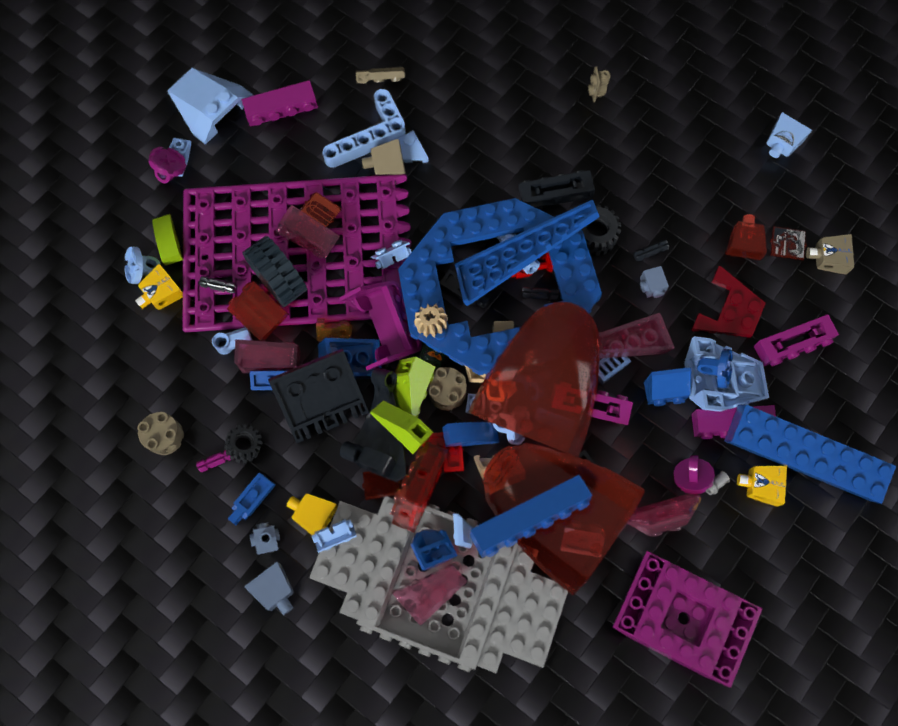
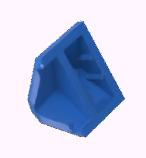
(432, 548)

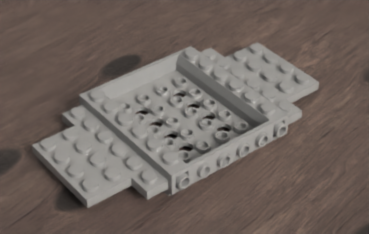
(500, 606)

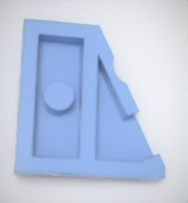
(412, 148)

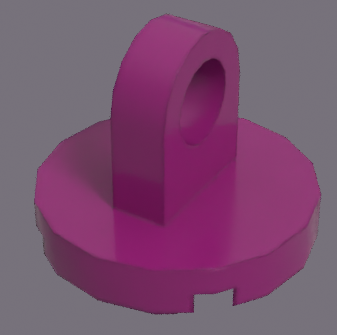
(166, 163)
(694, 475)

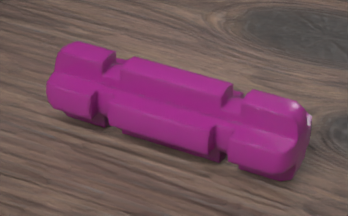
(212, 461)

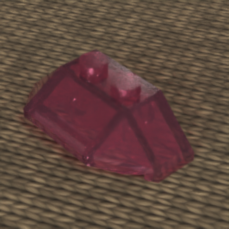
(665, 515)

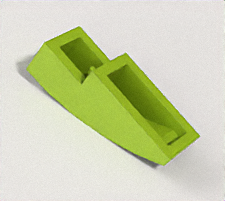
(167, 240)

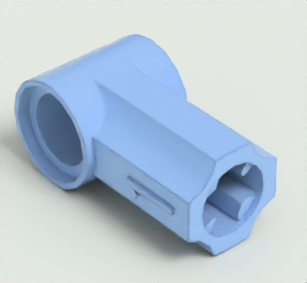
(240, 334)

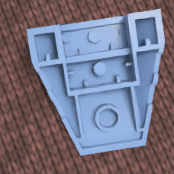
(205, 100)
(746, 382)

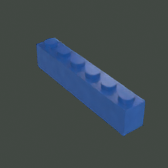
(530, 516)

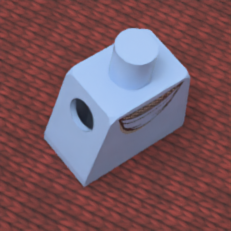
(786, 136)

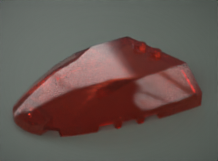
(546, 379)
(570, 546)

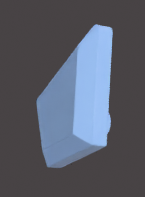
(462, 531)

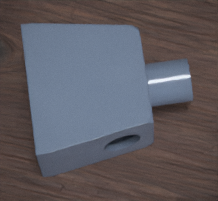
(272, 589)

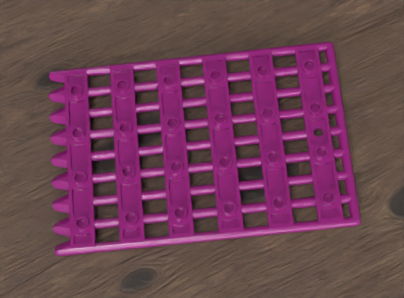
(316, 267)

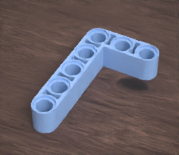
(369, 135)

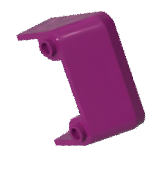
(390, 320)

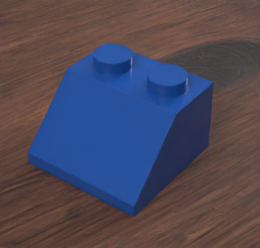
(668, 386)

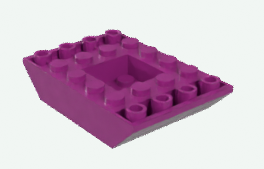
(716, 625)

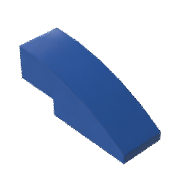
(469, 434)

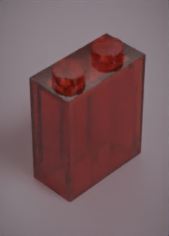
(257, 310)

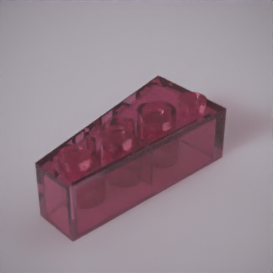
(636, 338)

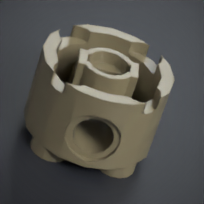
(447, 388)
(160, 433)

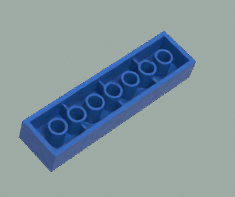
(810, 453)

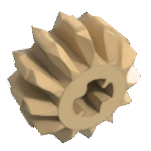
(430, 320)

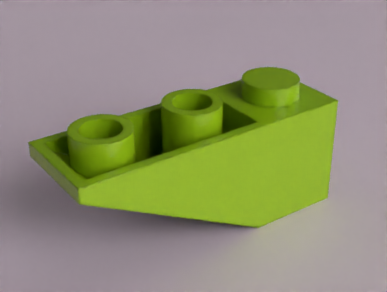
(402, 425)

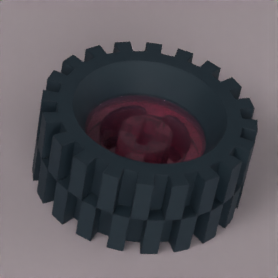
(275, 271)

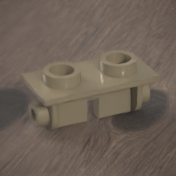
(599, 83)

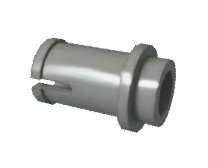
(720, 480)

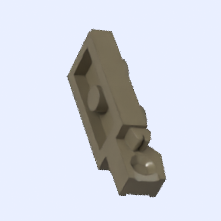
(380, 74)

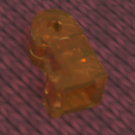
(333, 330)

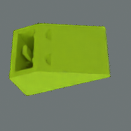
(412, 384)

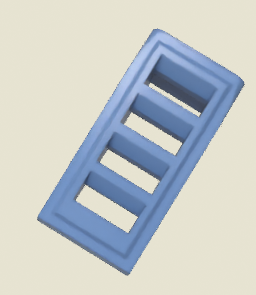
(604, 378)

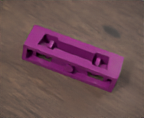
(823, 329)
(622, 410)

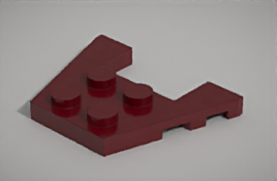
(739, 312)

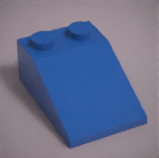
(357, 351)

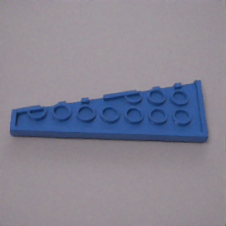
(498, 263)

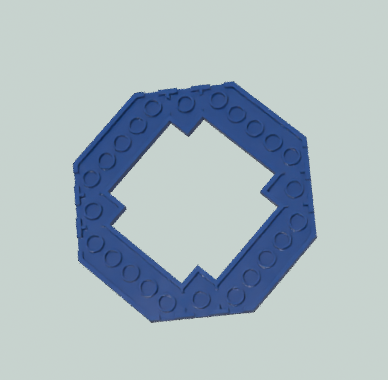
(421, 284)

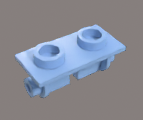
(384, 255)
(343, 532)

